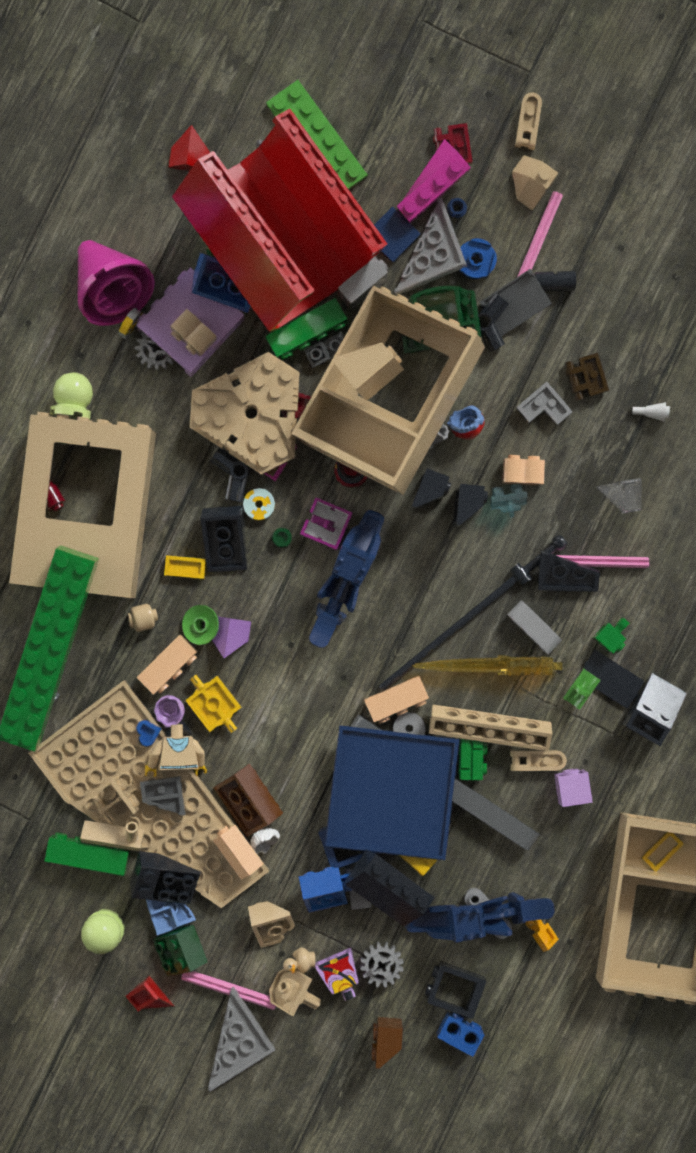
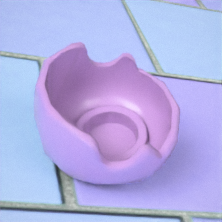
(169, 710)

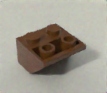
(388, 1039)

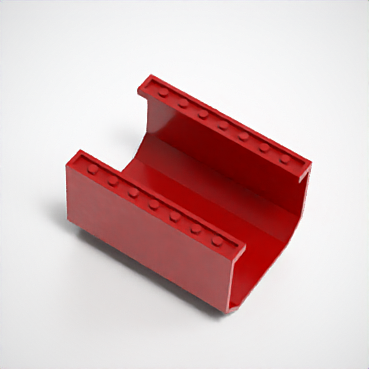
(280, 222)

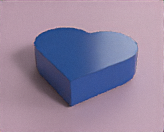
(148, 732)

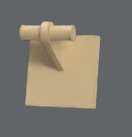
(131, 801)

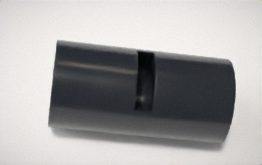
(557, 282)

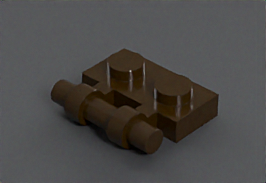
(592, 373)

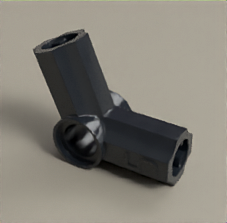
(490, 333)
(236, 484)

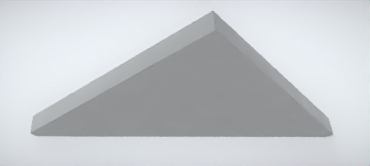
(435, 253)
(240, 1042)

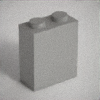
(359, 285)

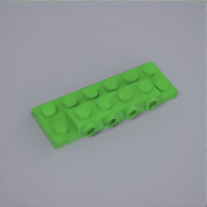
(320, 130)

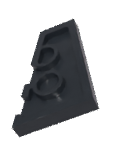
(565, 575)

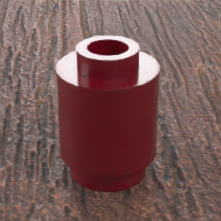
(55, 499)

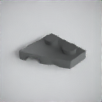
(164, 793)

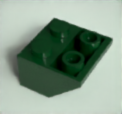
(180, 951)

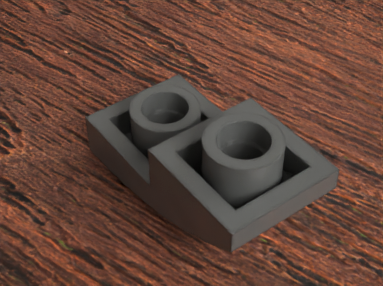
(324, 350)

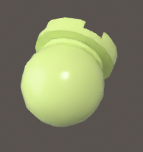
(72, 396)
(102, 931)

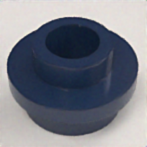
(457, 202)

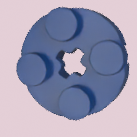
(485, 252)

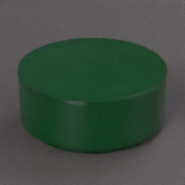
(281, 537)

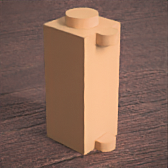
(237, 851)

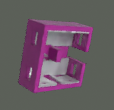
(326, 524)

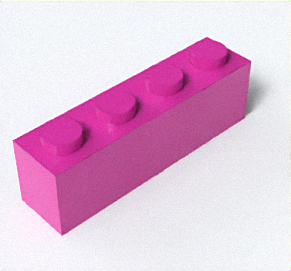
(437, 177)

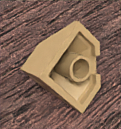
(532, 180)
(269, 923)

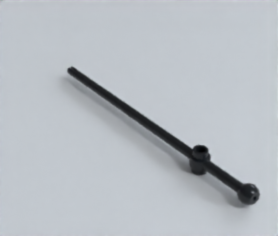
(520, 574)

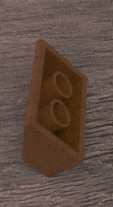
(248, 800)

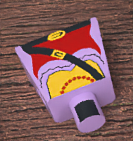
(339, 973)

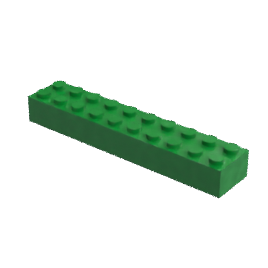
(47, 647)

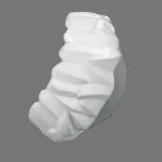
(264, 839)

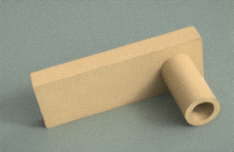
(113, 835)

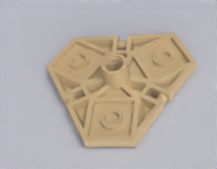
(221, 410)

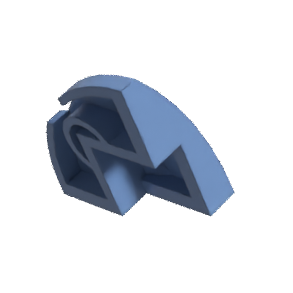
(169, 916)

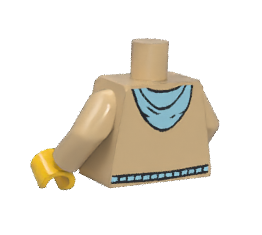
(176, 753)

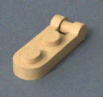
(529, 120)
(538, 760)

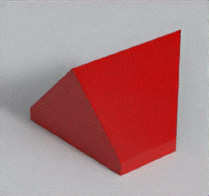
(187, 150)
(148, 995)

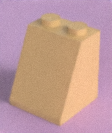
(369, 368)

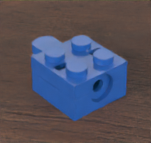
(324, 889)

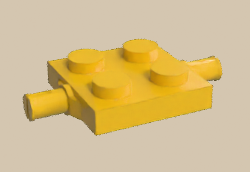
(213, 703)

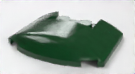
(451, 303)

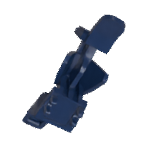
(347, 575)
(474, 921)

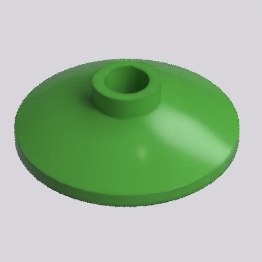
(193, 622)

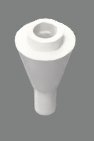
(656, 411)

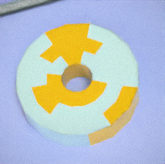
(250, 504)

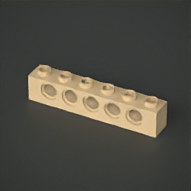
(490, 727)

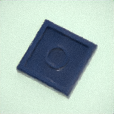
(397, 233)

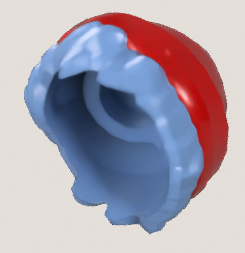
(466, 423)

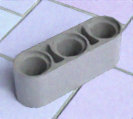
(534, 627)

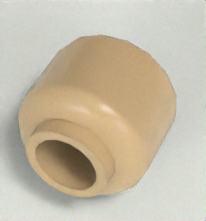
(142, 617)

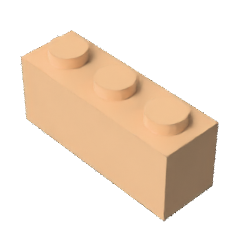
(167, 665)
(396, 699)

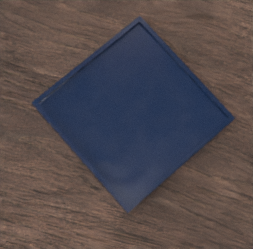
(392, 792)

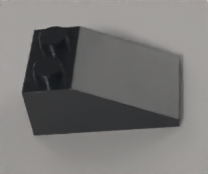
(224, 538)

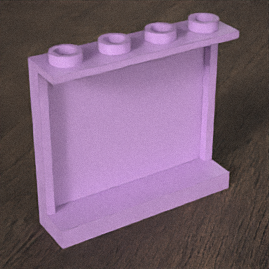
(216, 316)

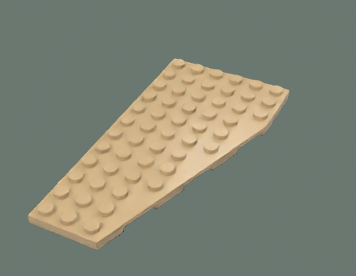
(106, 745)

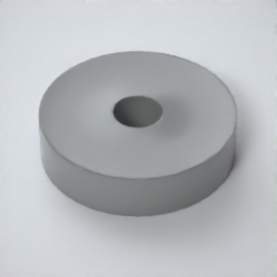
(412, 719)

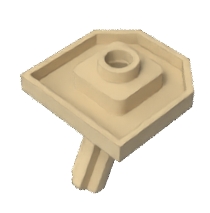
(291, 990)

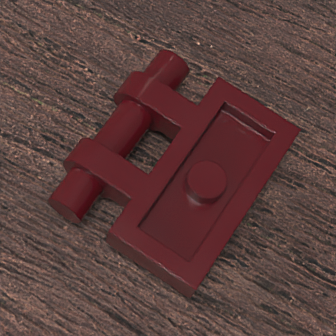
(458, 138)

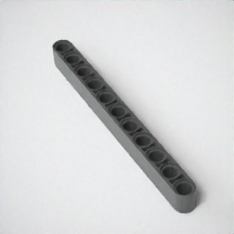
(480, 806)

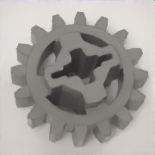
(153, 357)
(374, 969)

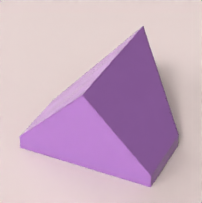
(231, 635)

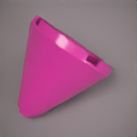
(110, 284)

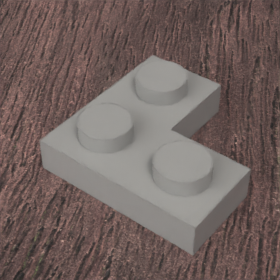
(544, 400)

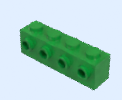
(307, 329)
(86, 855)

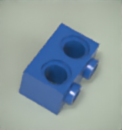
(457, 1037)

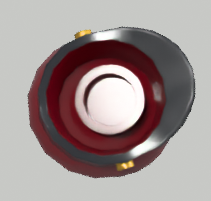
(348, 476)

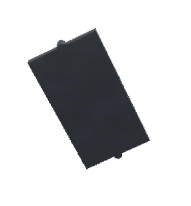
(614, 679)

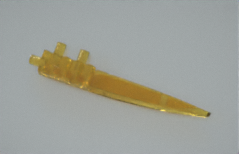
(502, 665)

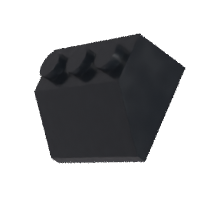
(431, 489)
(467, 502)

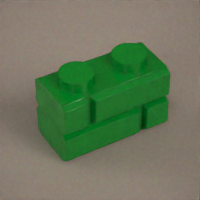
(471, 759)

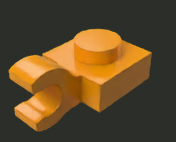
(543, 934)

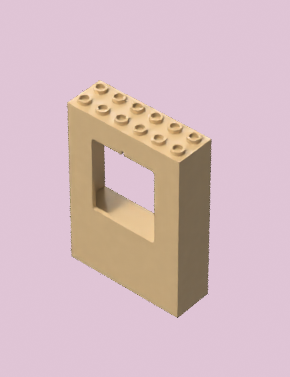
(367, 435)
(114, 545)
(634, 839)

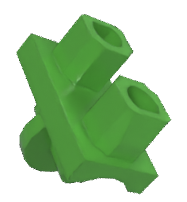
(581, 689)

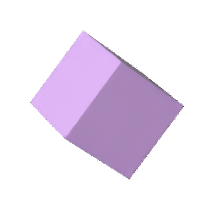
(573, 787)

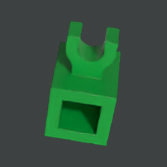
(611, 637)

